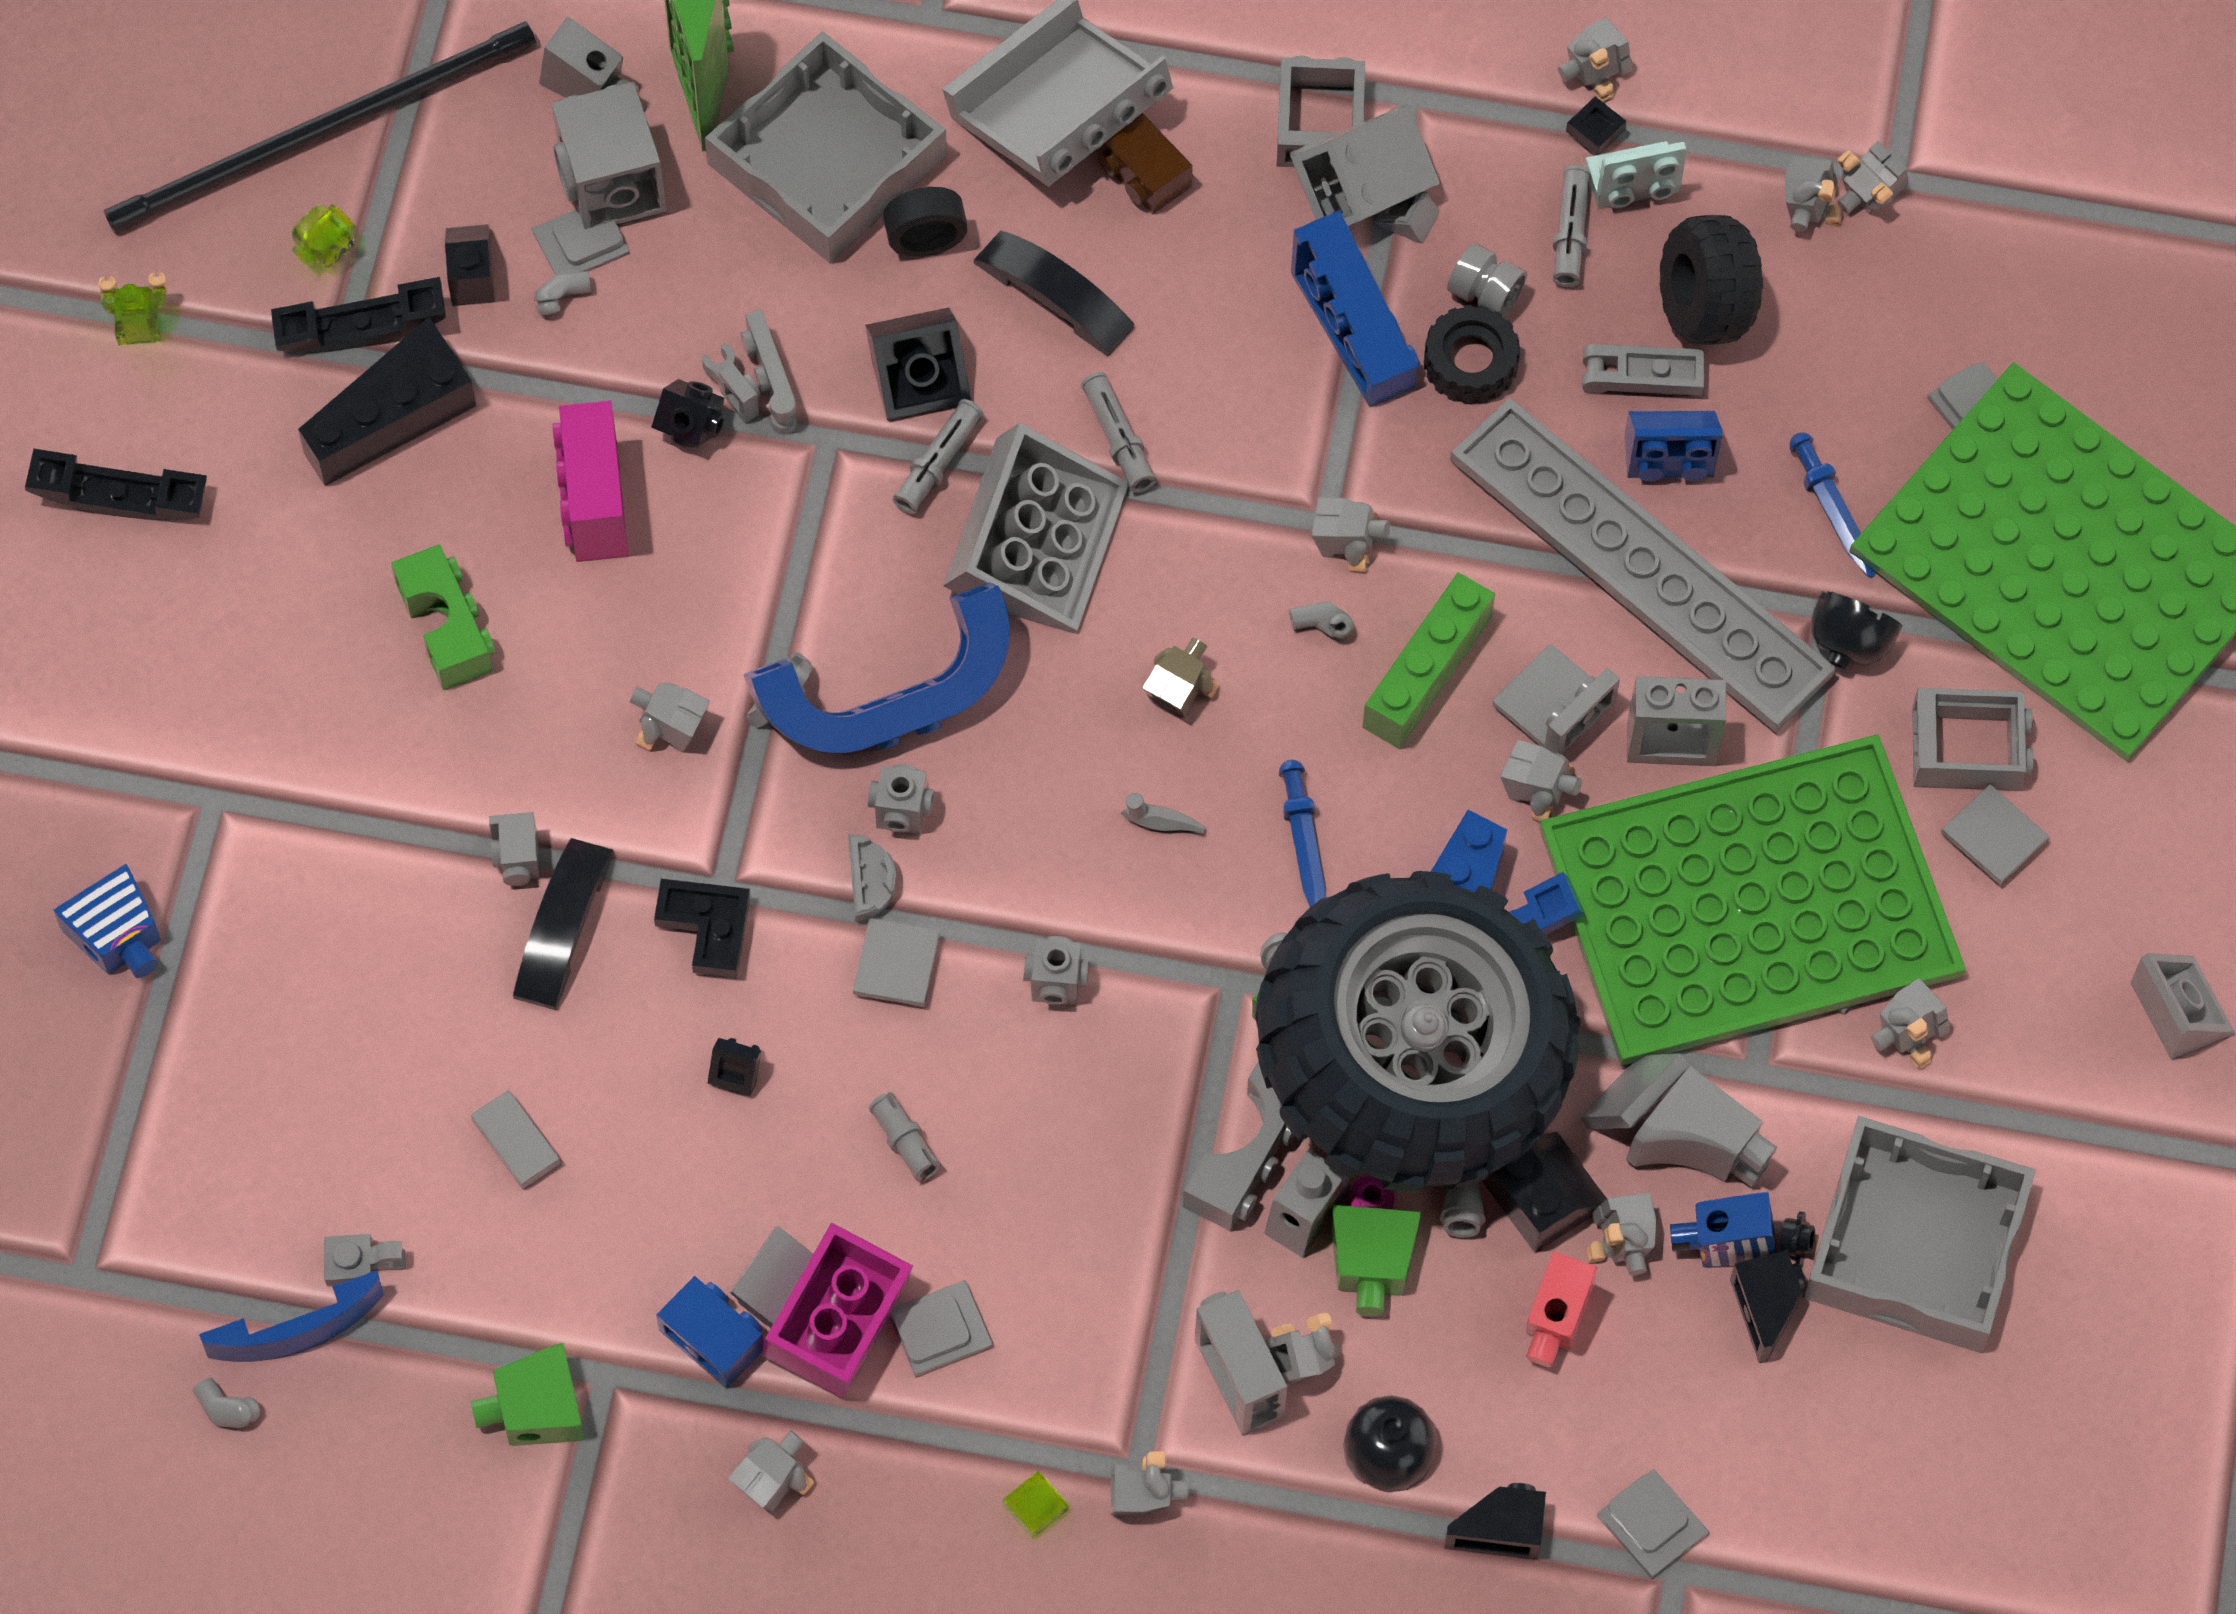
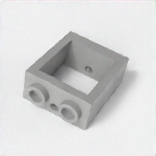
(1306, 71)
(1970, 704)
(1695, 716)
(1240, 1361)

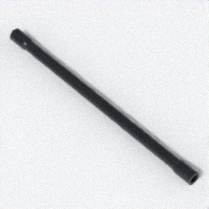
(143, 206)

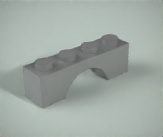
(1226, 1182)

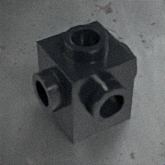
(689, 413)

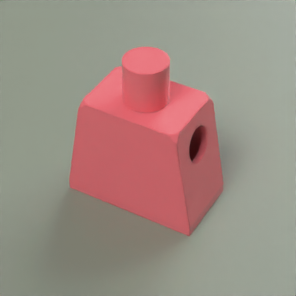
(1562, 1291)

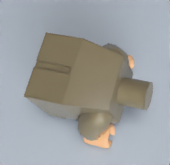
(1180, 677)

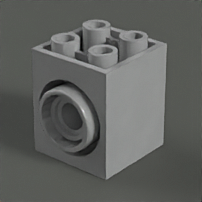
(608, 156)

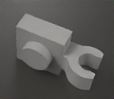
(737, 389)
(355, 1256)

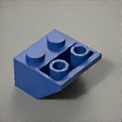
(1672, 444)

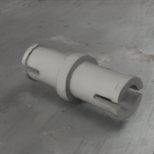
(904, 1136)

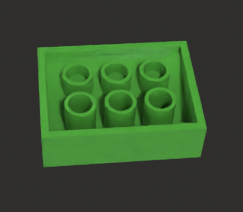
(699, 49)

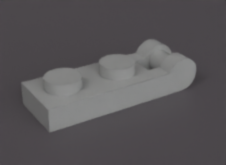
(1643, 369)
(770, 373)

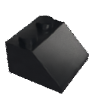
(918, 362)
(1545, 1191)

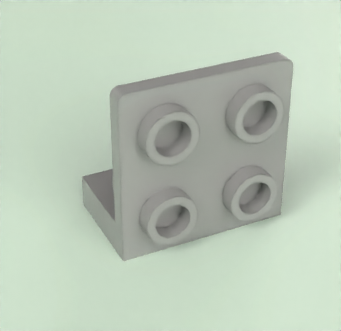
(1556, 699)

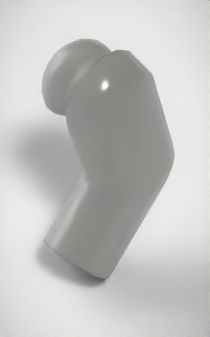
(559, 286)
(1323, 616)
(225, 1410)

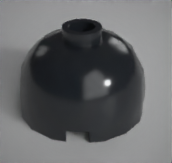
(1851, 631)
(1390, 1443)

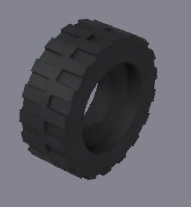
(1479, 324)

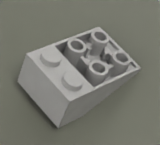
(1366, 167)

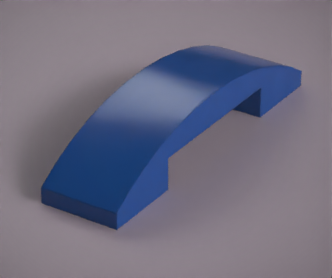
(299, 1334)

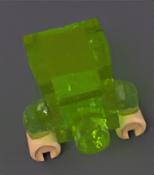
(135, 309)

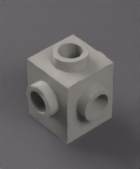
(901, 798)
(1056, 971)

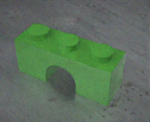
(431, 585)

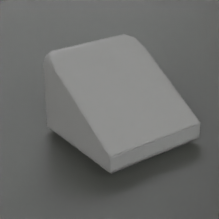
(1410, 217)

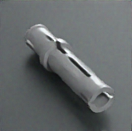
(1568, 265)
(1125, 447)
(929, 469)

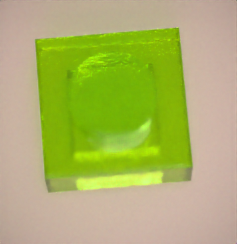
(1035, 1504)

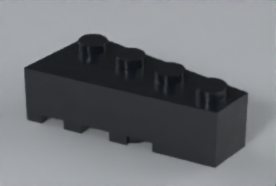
(388, 405)

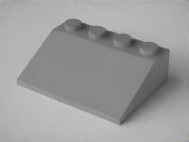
(1038, 528)

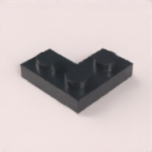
(717, 916)

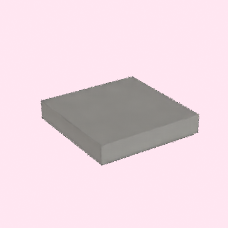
(1635, 1091)

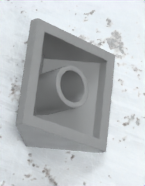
(2179, 1003)

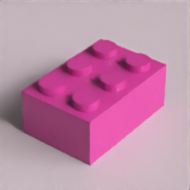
(590, 481)
(837, 1310)

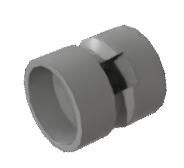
(1482, 278)

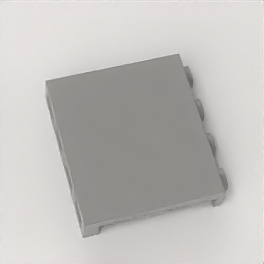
(1055, 91)

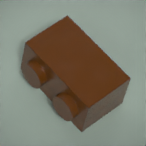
(1146, 164)

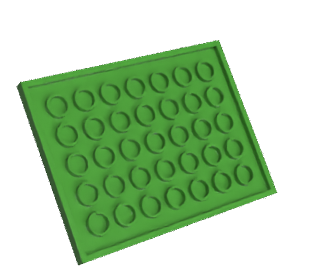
(2063, 560)
(1751, 899)

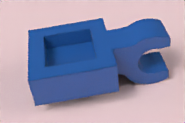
(1550, 904)

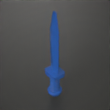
(1820, 479)
(1299, 812)

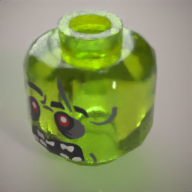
(323, 236)

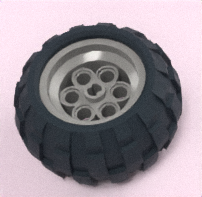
(1475, 960)

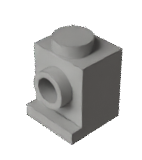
(515, 847)

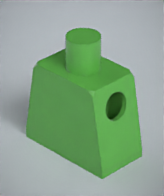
(1373, 1253)
(533, 1400)

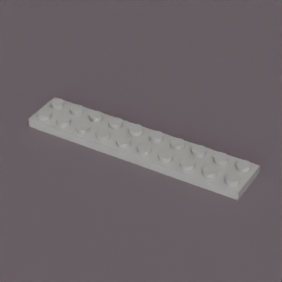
(1642, 564)

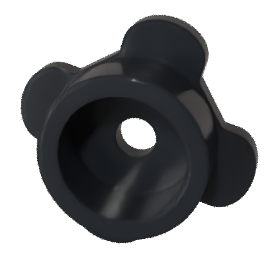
(1797, 1237)

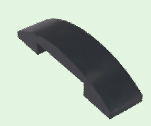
(1058, 287)
(360, 322)
(115, 491)
(560, 923)

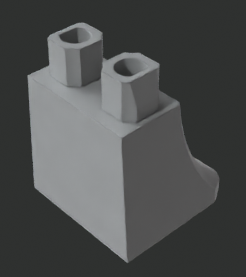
(1704, 1131)

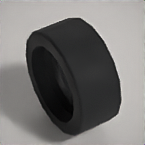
(925, 221)

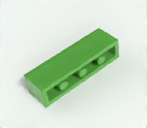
(1428, 660)

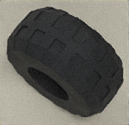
(1711, 279)

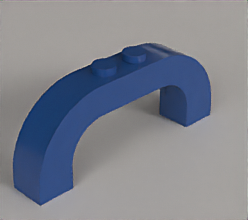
(920, 707)

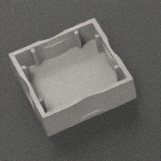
(826, 147)
(1919, 1234)

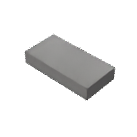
(515, 1139)

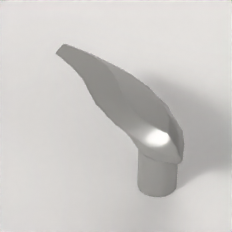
(1158, 817)

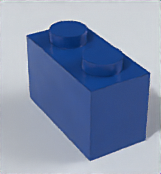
(711, 1330)

